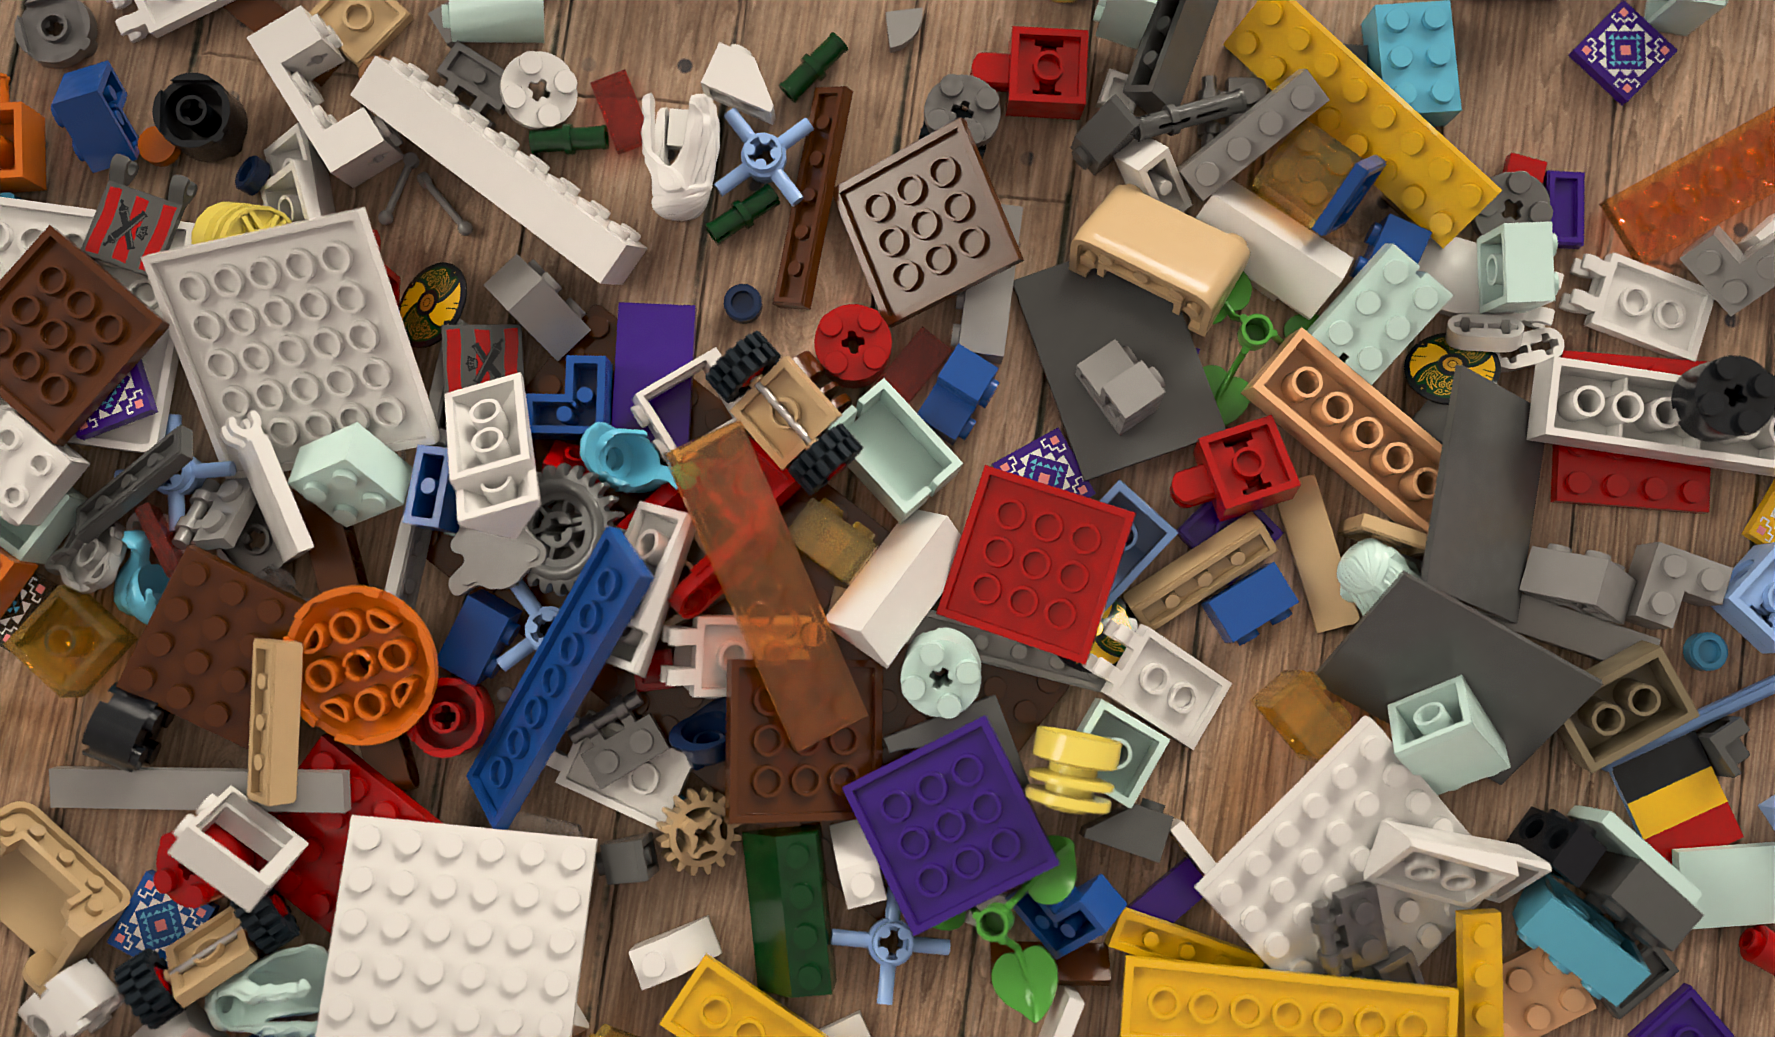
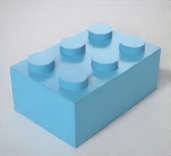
(1416, 56)

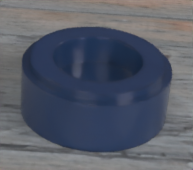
(252, 175)
(743, 303)

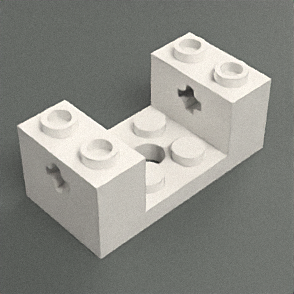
(295, 53)

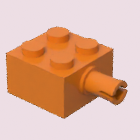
(20, 145)

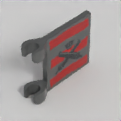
(132, 221)
(479, 354)

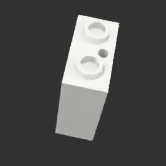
(645, 413)
(250, 826)

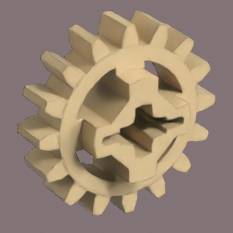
(692, 848)

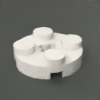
(559, 82)

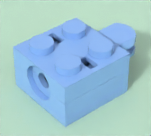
(1751, 598)

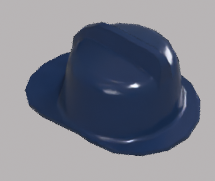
(702, 735)

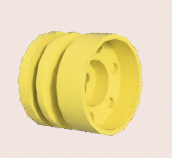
(235, 218)
(1073, 770)

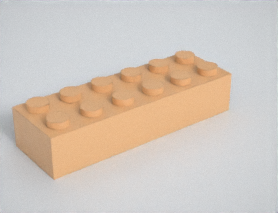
(1350, 428)

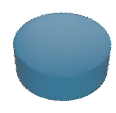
(1705, 651)

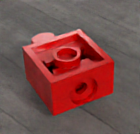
(1040, 72)
(1238, 471)

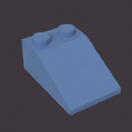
(1146, 540)

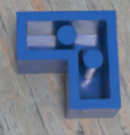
(92, 112)
(959, 389)
(583, 404)
(1075, 920)

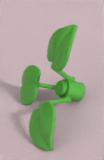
(1252, 336)
(1027, 977)

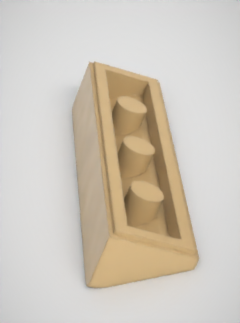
(1316, 556)
(1200, 571)
(274, 721)

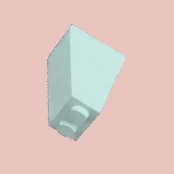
(1446, 736)

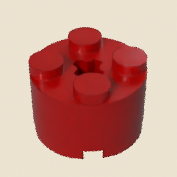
(869, 331)
(473, 719)
(183, 884)

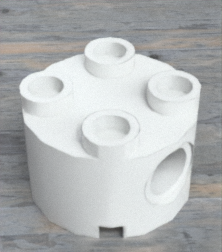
(73, 1002)

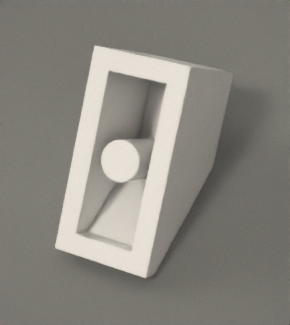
(737, 82)
(1153, 170)
(857, 865)
(673, 952)

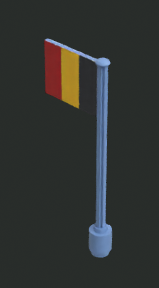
(1673, 787)

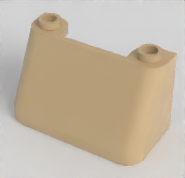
(1161, 253)
(52, 892)

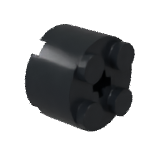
(200, 118)
(1724, 398)
(125, 730)

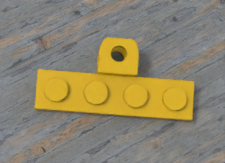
(1157, 938)

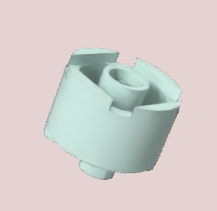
(944, 694)

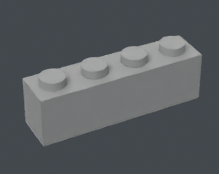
(1252, 134)
(988, 306)

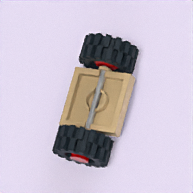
(784, 412)
(203, 959)

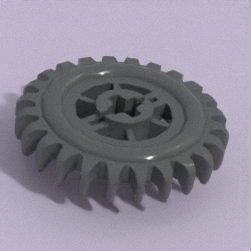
(595, 516)

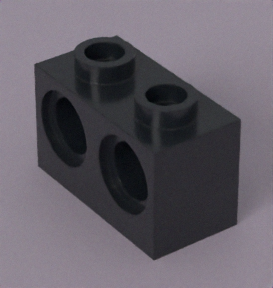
(1562, 843)

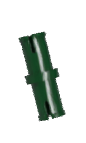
(813, 67)
(569, 139)
(742, 214)

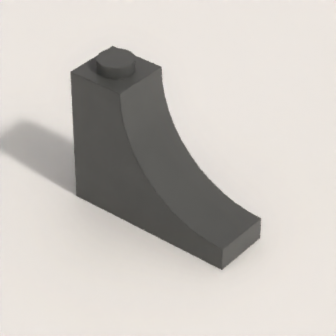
(937, 727)

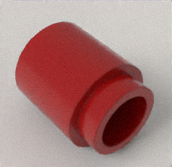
(1758, 947)

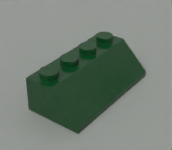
(790, 911)

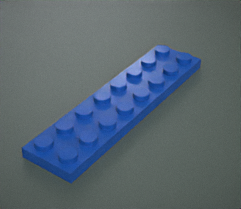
(559, 676)

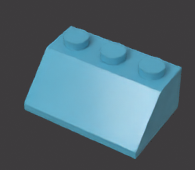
(1579, 940)

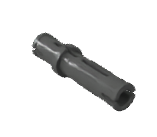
(1175, 118)

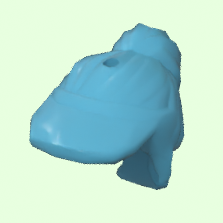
(624, 459)
(138, 581)

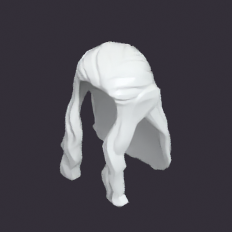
(685, 186)

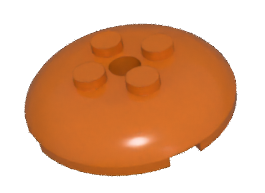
(337, 691)

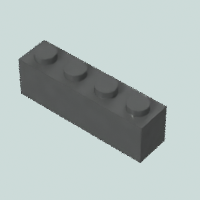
(1168, 53)

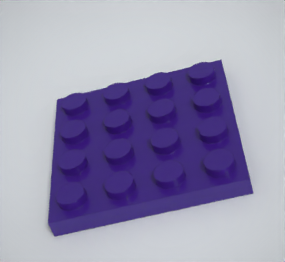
(950, 825)

